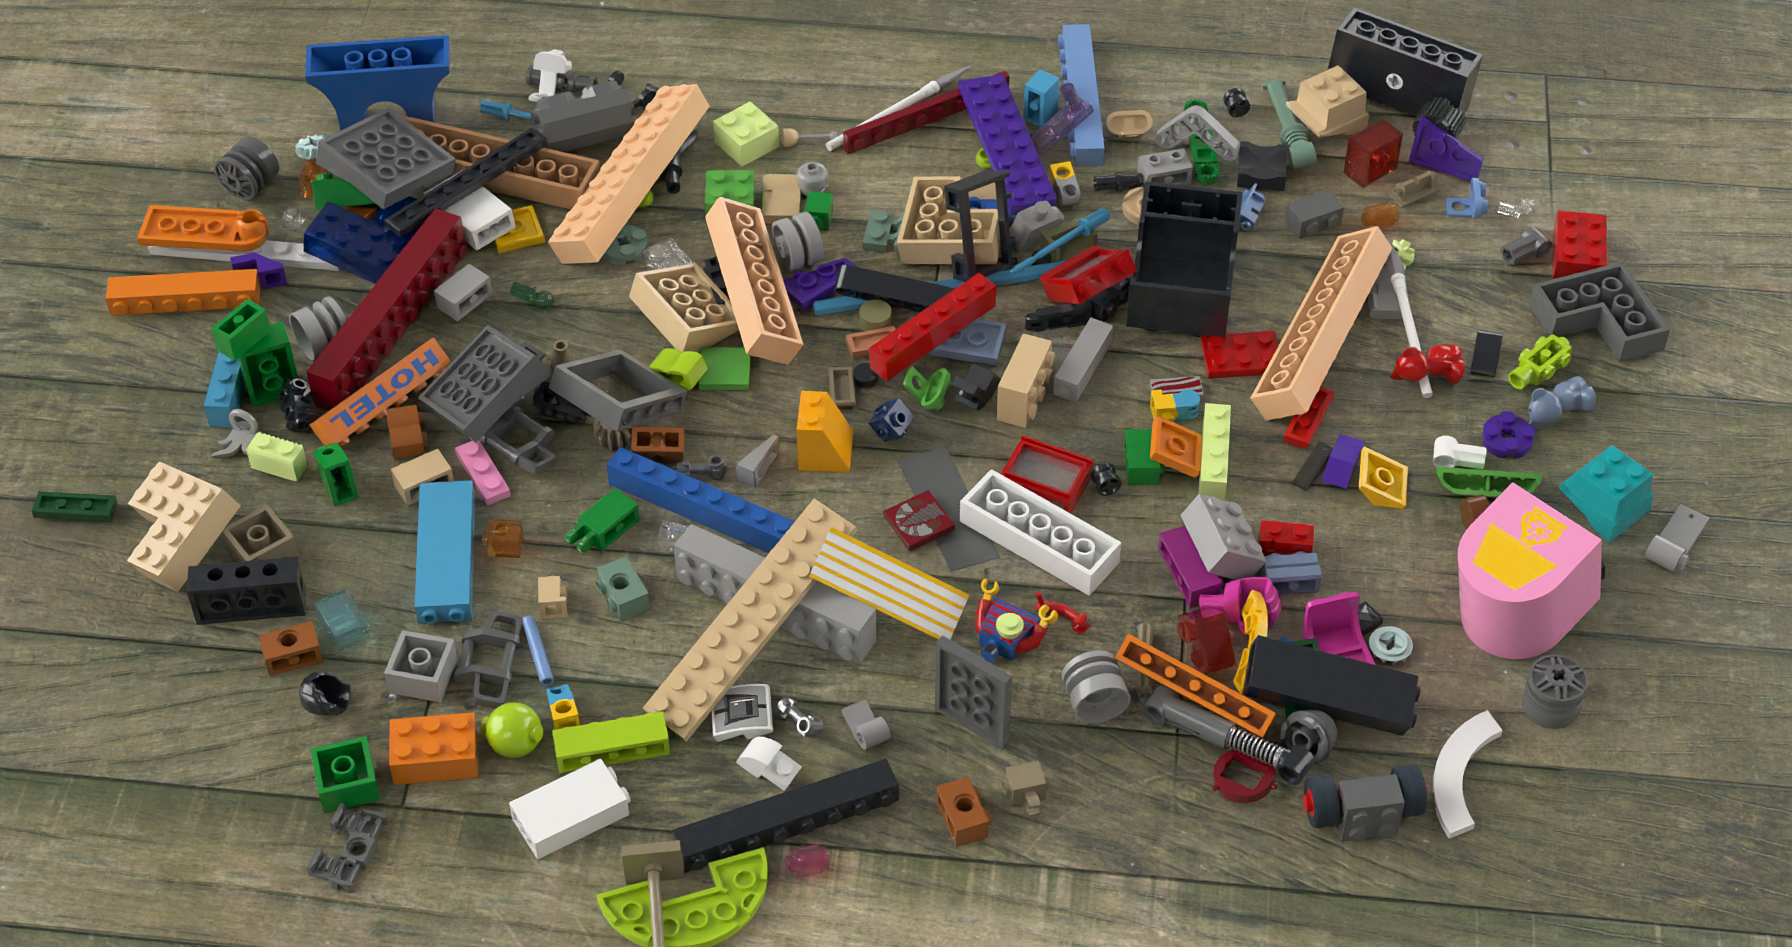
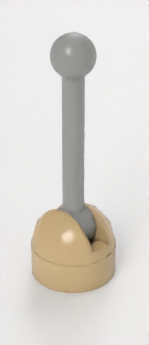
(791, 137)

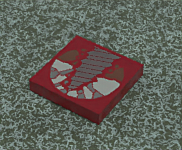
(919, 520)

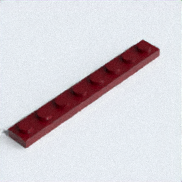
(905, 120)

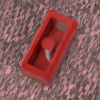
(1285, 537)

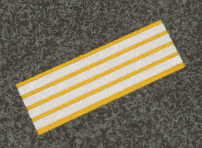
(888, 585)

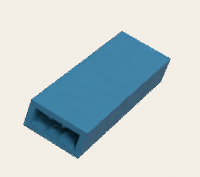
(445, 552)

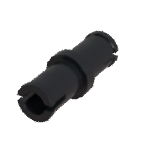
(1117, 182)

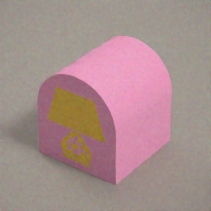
(1525, 576)

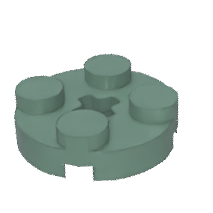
(636, 242)

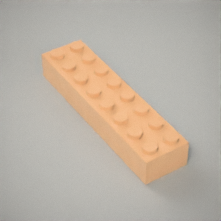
(753, 281)

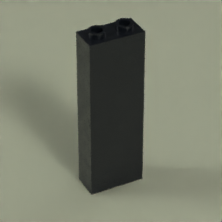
(1332, 684)

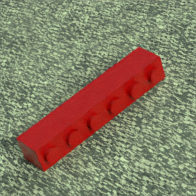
(932, 327)

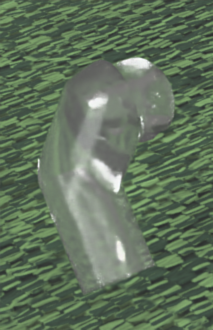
(1516, 210)

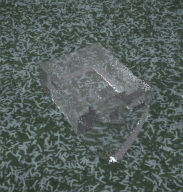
(669, 534)

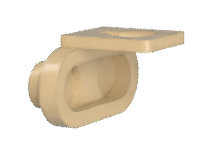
(1129, 123)

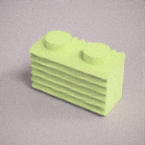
(277, 456)

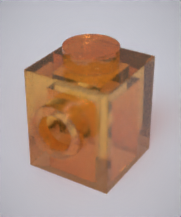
(504, 538)

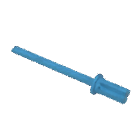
(502, 110)
(1085, 227)

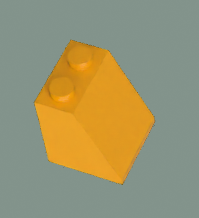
(822, 435)

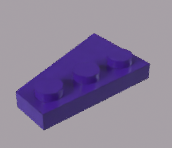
(1443, 153)
(815, 285)

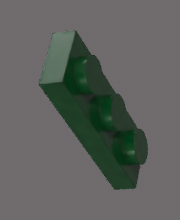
(74, 506)

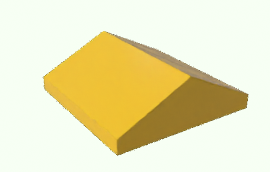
(1382, 479)

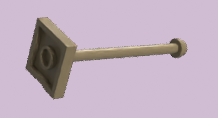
(653, 863)

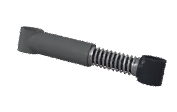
(1166, 707)

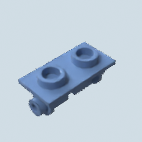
(1250, 208)

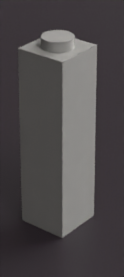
(1083, 360)

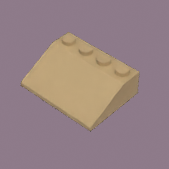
(684, 307)

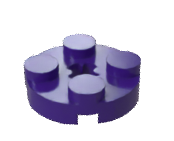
(1512, 425)

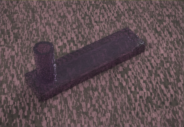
(1063, 121)

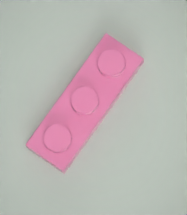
(482, 472)

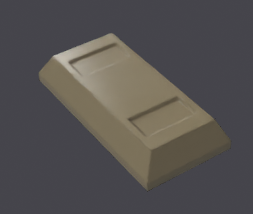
(842, 386)

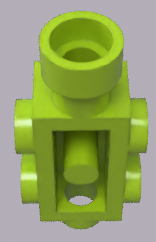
(1541, 361)

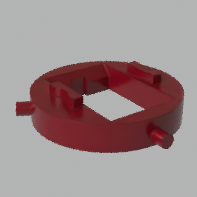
(1238, 792)

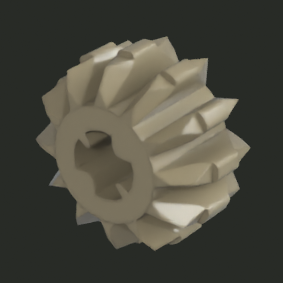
(608, 437)

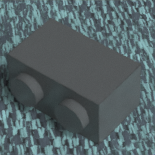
(1314, 214)

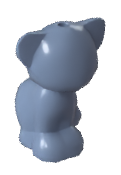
(1567, 396)

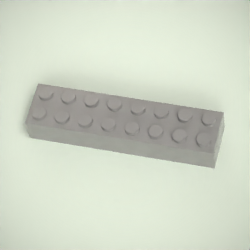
(821, 617)

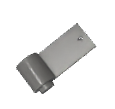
(1676, 539)

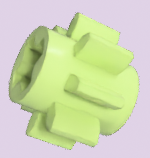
(1404, 252)

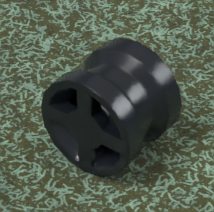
(1236, 102)
(1106, 479)

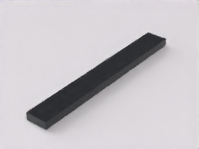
(466, 182)

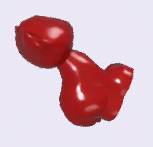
(1440, 361)

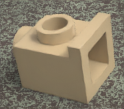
(552, 598)

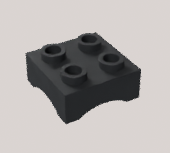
(1262, 166)

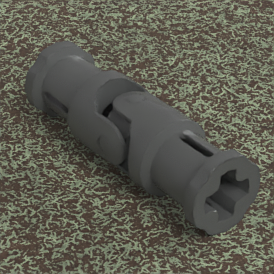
(573, 79)

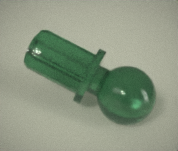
(543, 299)

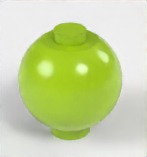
(512, 730)

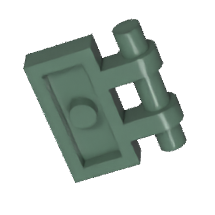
(878, 231)

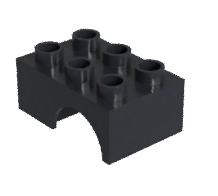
(1184, 259)

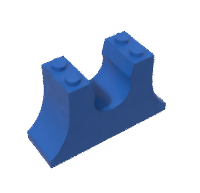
(379, 71)

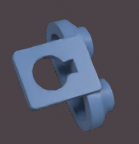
(1476, 203)

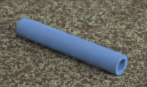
(537, 651)

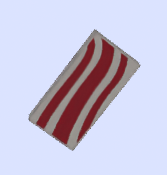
(1176, 385)

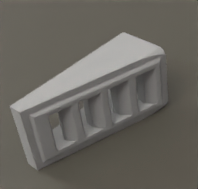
(757, 463)

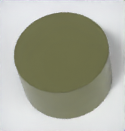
(874, 315)

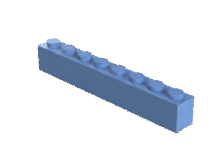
(1080, 71)

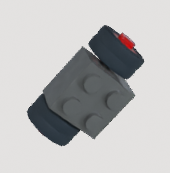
(1366, 805)

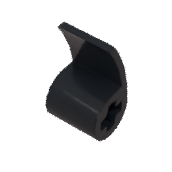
(1486, 353)

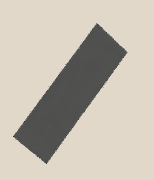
(939, 475)

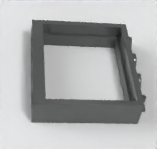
(662, 399)

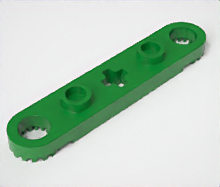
(1203, 156)

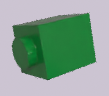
(821, 208)

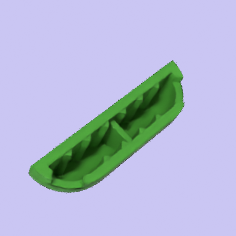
(1485, 482)

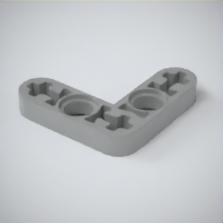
(1226, 149)

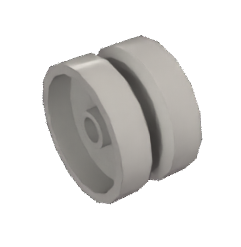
(797, 241)

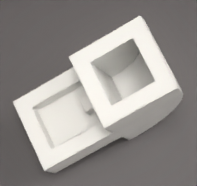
(765, 758)

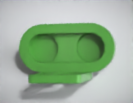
(932, 391)

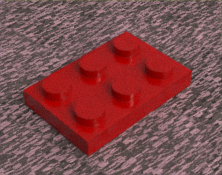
(1238, 354)

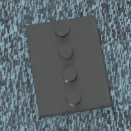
(972, 692)

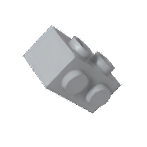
(1166, 168)
(463, 292)

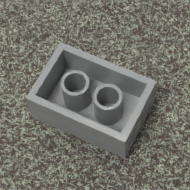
(1223, 537)

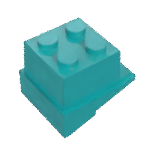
(1611, 492)

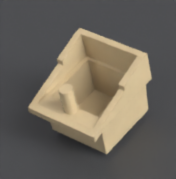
(1331, 104)

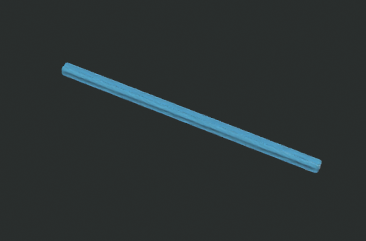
(1000, 278)

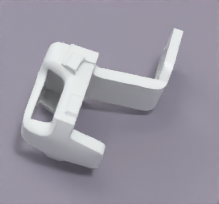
(549, 64)

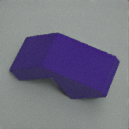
(270, 271)
(1343, 461)

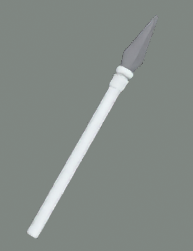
(926, 91)
(1395, 269)

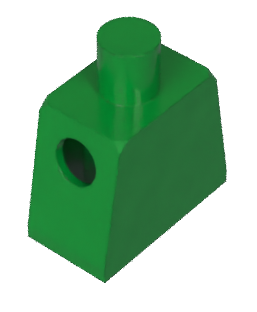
(333, 463)

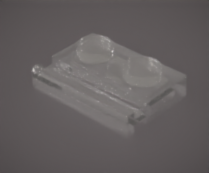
(665, 255)

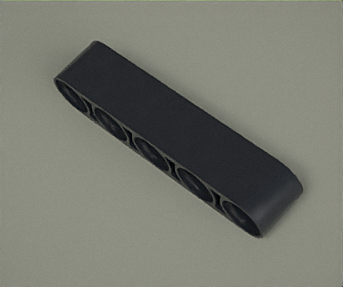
(890, 288)

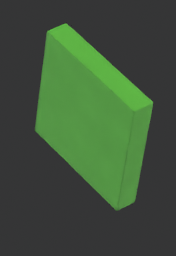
(726, 369)

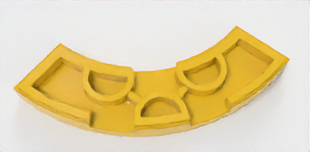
(1256, 623)

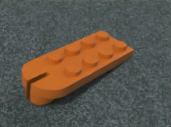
(203, 228)

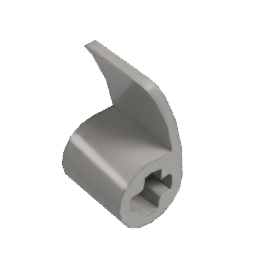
(864, 726)

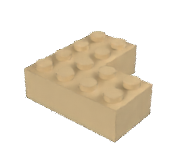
(934, 233)
(186, 523)

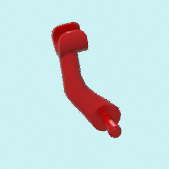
(1078, 620)

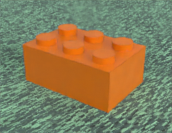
(433, 748)

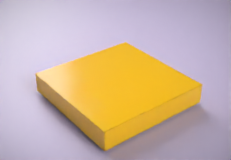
(525, 234)

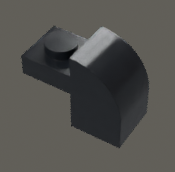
(977, 387)

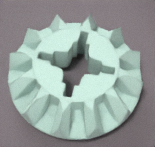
(308, 147)
(1383, 636)

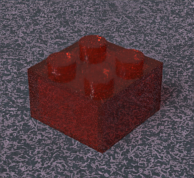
(1372, 153)

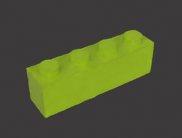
(611, 741)

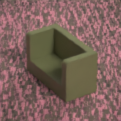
(1070, 248)

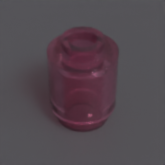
(807, 860)

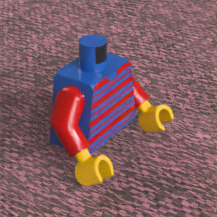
(990, 639)

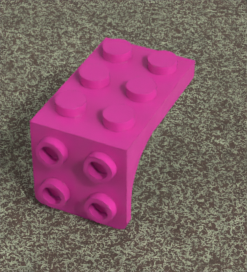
(1337, 626)

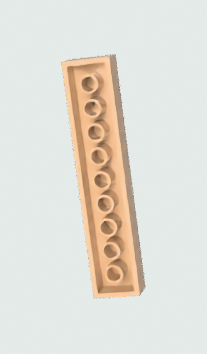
(628, 174)
(1321, 324)

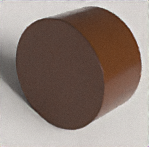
(1472, 508)

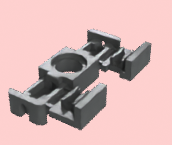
(361, 832)

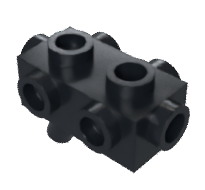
(542, 400)
(298, 405)

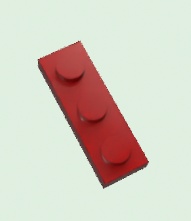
(1304, 426)

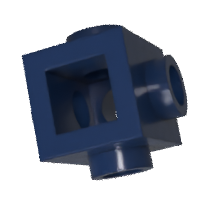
(891, 420)

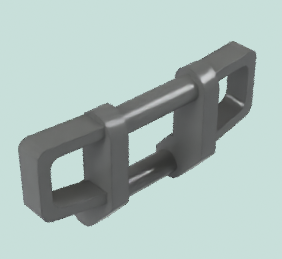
(522, 456)
(475, 673)

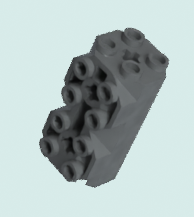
(596, 117)

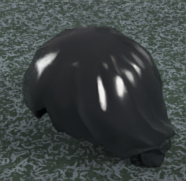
(324, 694)

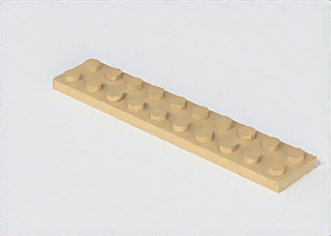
(745, 623)

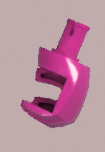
(1235, 596)

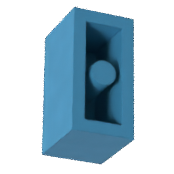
(1041, 98)

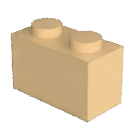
(425, 469)

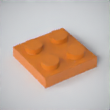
(1176, 446)

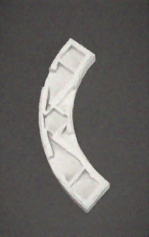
(1451, 767)

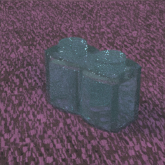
(342, 620)

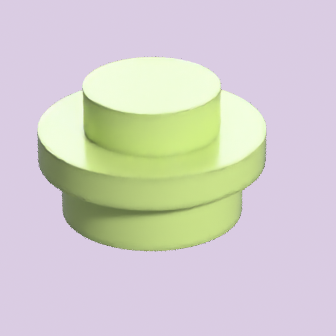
(1009, 625)

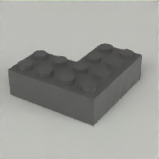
(1602, 300)

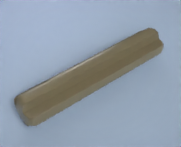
(1145, 634)

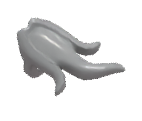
(240, 436)

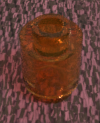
(1380, 215)

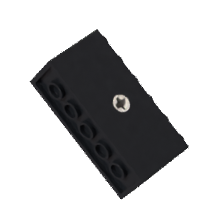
(1403, 64)

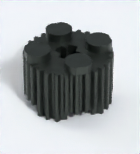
(1443, 116)

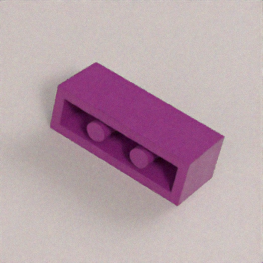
(1187, 566)

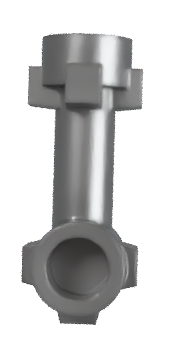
(716, 467)
(805, 725)

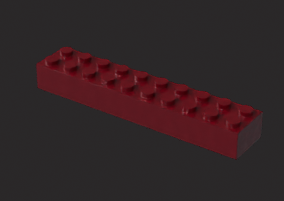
(387, 310)

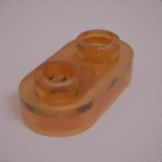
(309, 172)

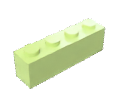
(1215, 450)

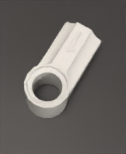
(1451, 454)

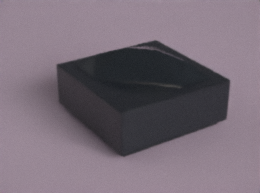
(1368, 618)

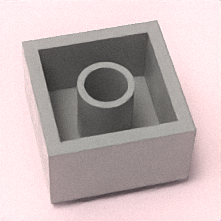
(421, 666)

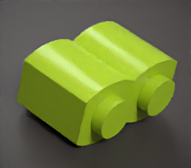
(679, 367)

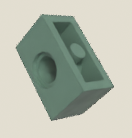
(622, 588)

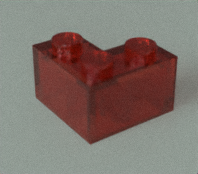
(1210, 639)

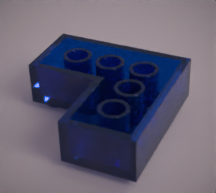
(356, 242)

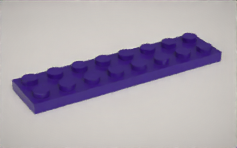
(1006, 140)

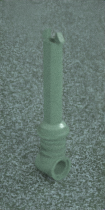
(1294, 134)

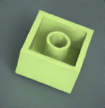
(746, 134)

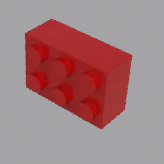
(1578, 243)

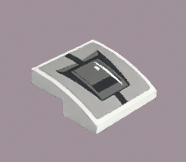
(743, 711)

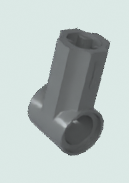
(1530, 243)

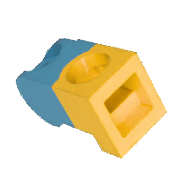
(1175, 406)
(562, 707)

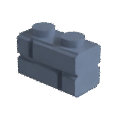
(1293, 572)

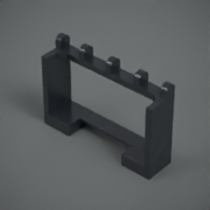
(958, 201)

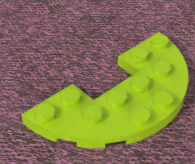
(696, 918)

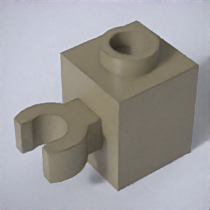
(1025, 786)

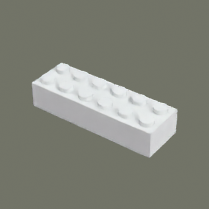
(1040, 532)

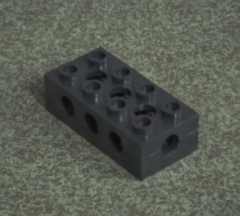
(246, 590)

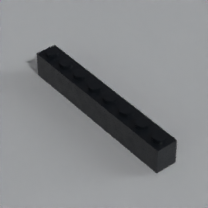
(787, 815)

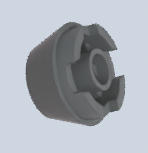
(1312, 731)

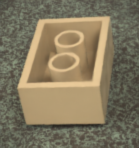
(1025, 380)

